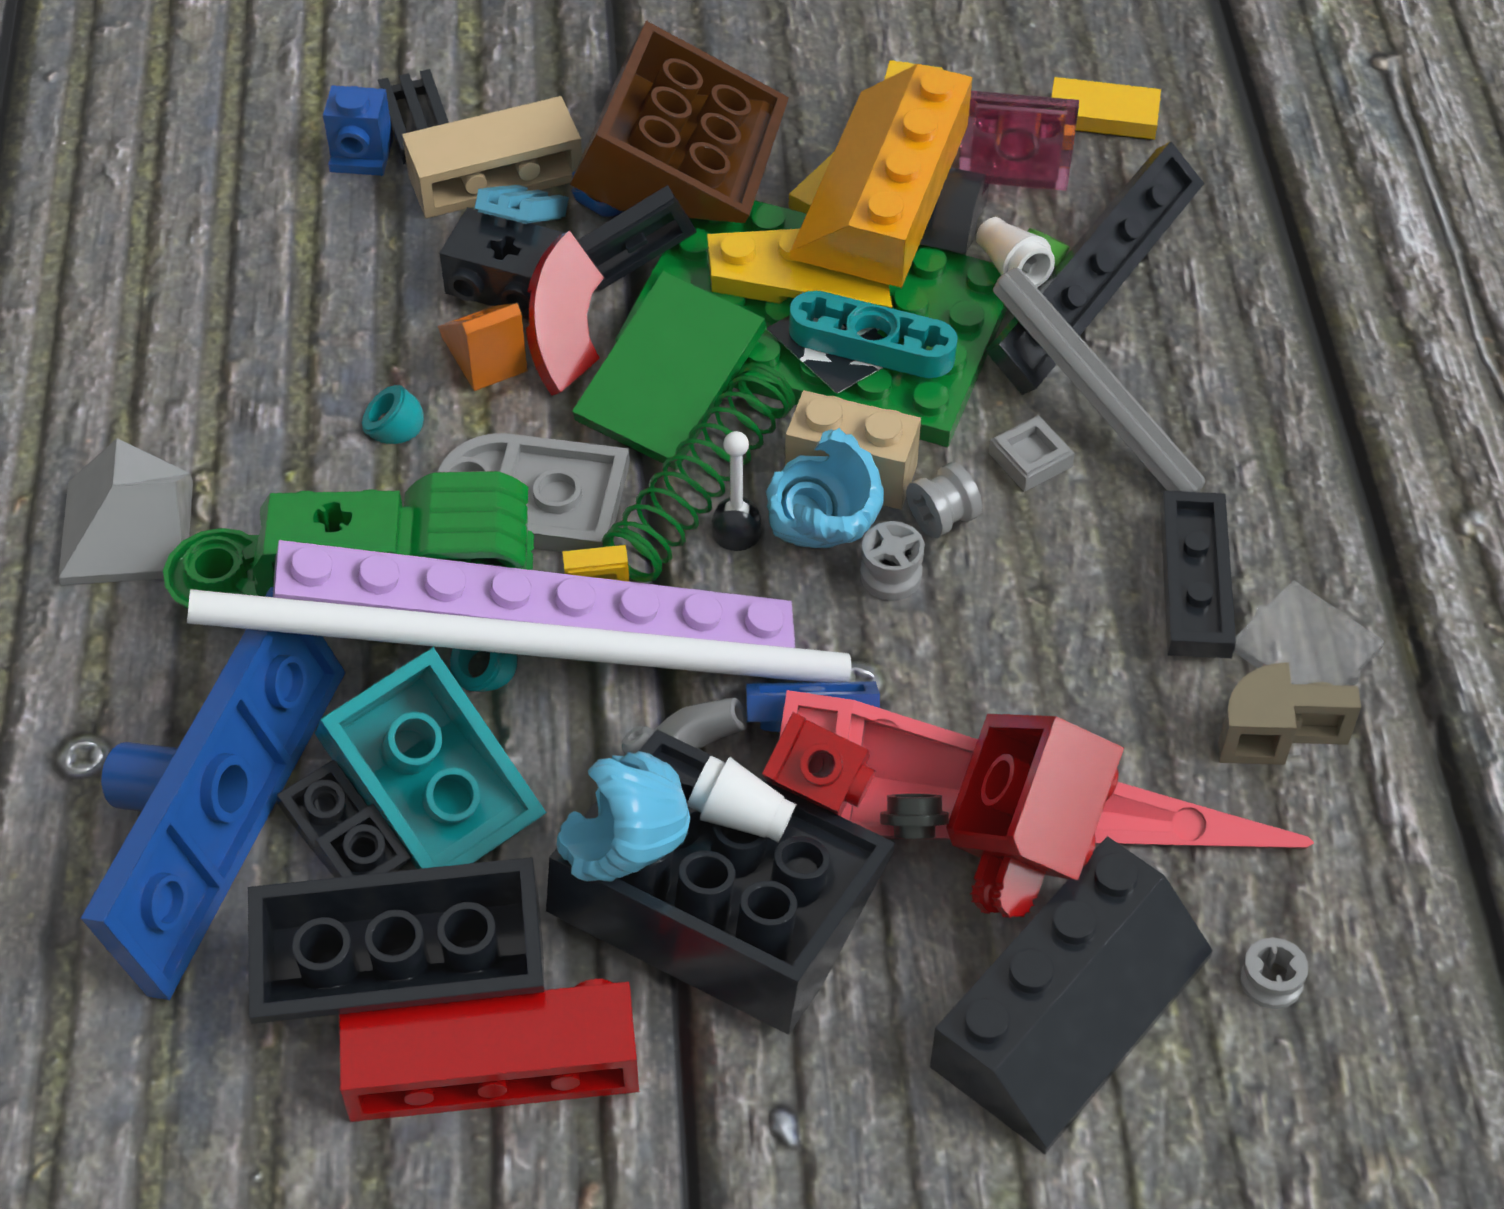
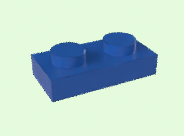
(767, 700)

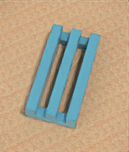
(520, 205)

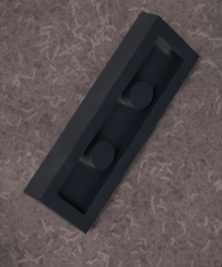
(1197, 575)

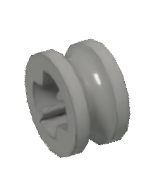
(1275, 993)

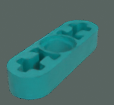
(916, 330)

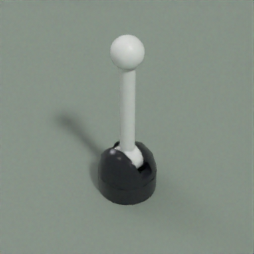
(736, 519)

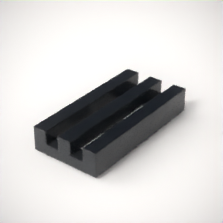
(410, 90)
(637, 236)

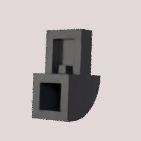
(957, 211)

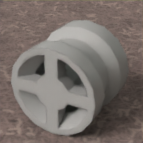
(944, 499)
(903, 551)

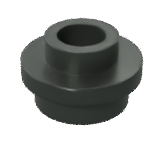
(914, 815)

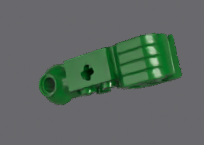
(444, 517)

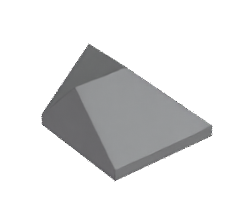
(123, 517)

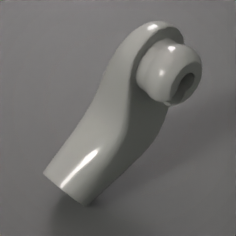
(694, 725)

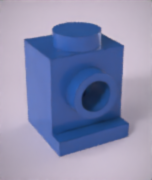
(358, 130)

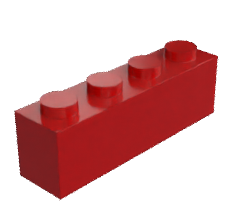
(489, 1052)

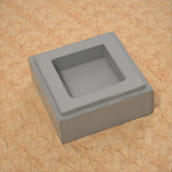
(1031, 453)

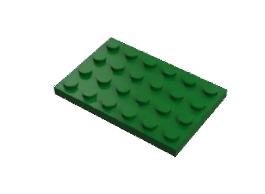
(936, 286)

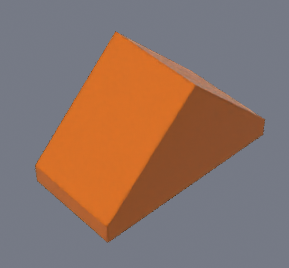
(487, 344)

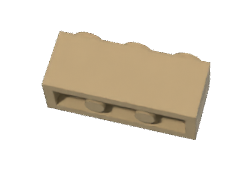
(514, 146)

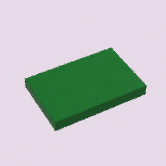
(668, 368)

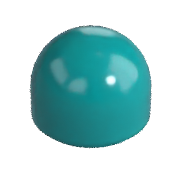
(400, 423)
(498, 673)

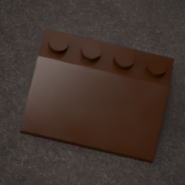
(682, 125)

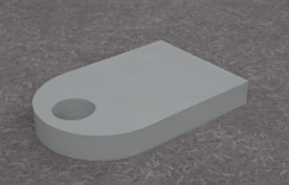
(570, 483)

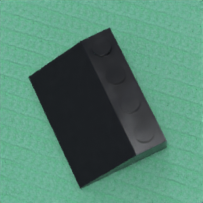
(731, 907)

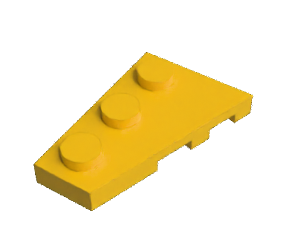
(761, 269)

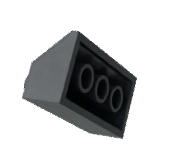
(394, 940)
(1071, 996)

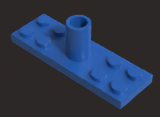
(205, 802)

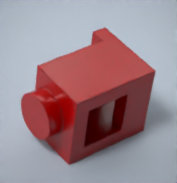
(791, 759)

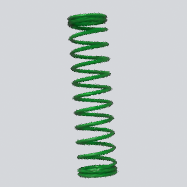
(644, 545)

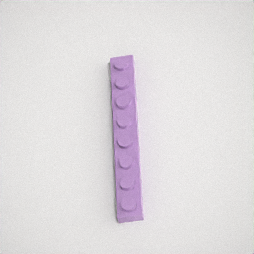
(524, 595)

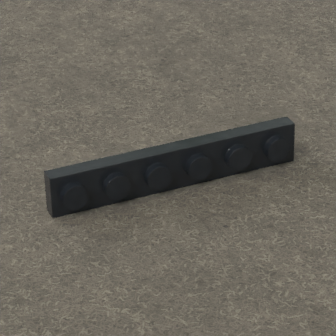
(1102, 260)

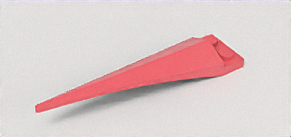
(934, 760)

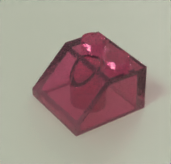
(1020, 139)

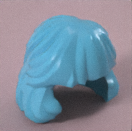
(826, 497)
(636, 823)

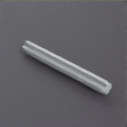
(1097, 383)

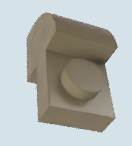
(1272, 714)

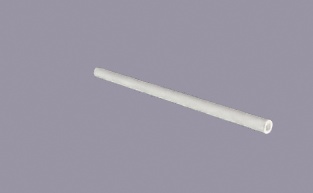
(515, 637)

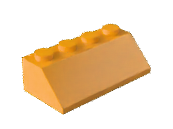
(886, 175)

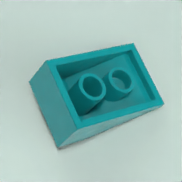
(429, 765)

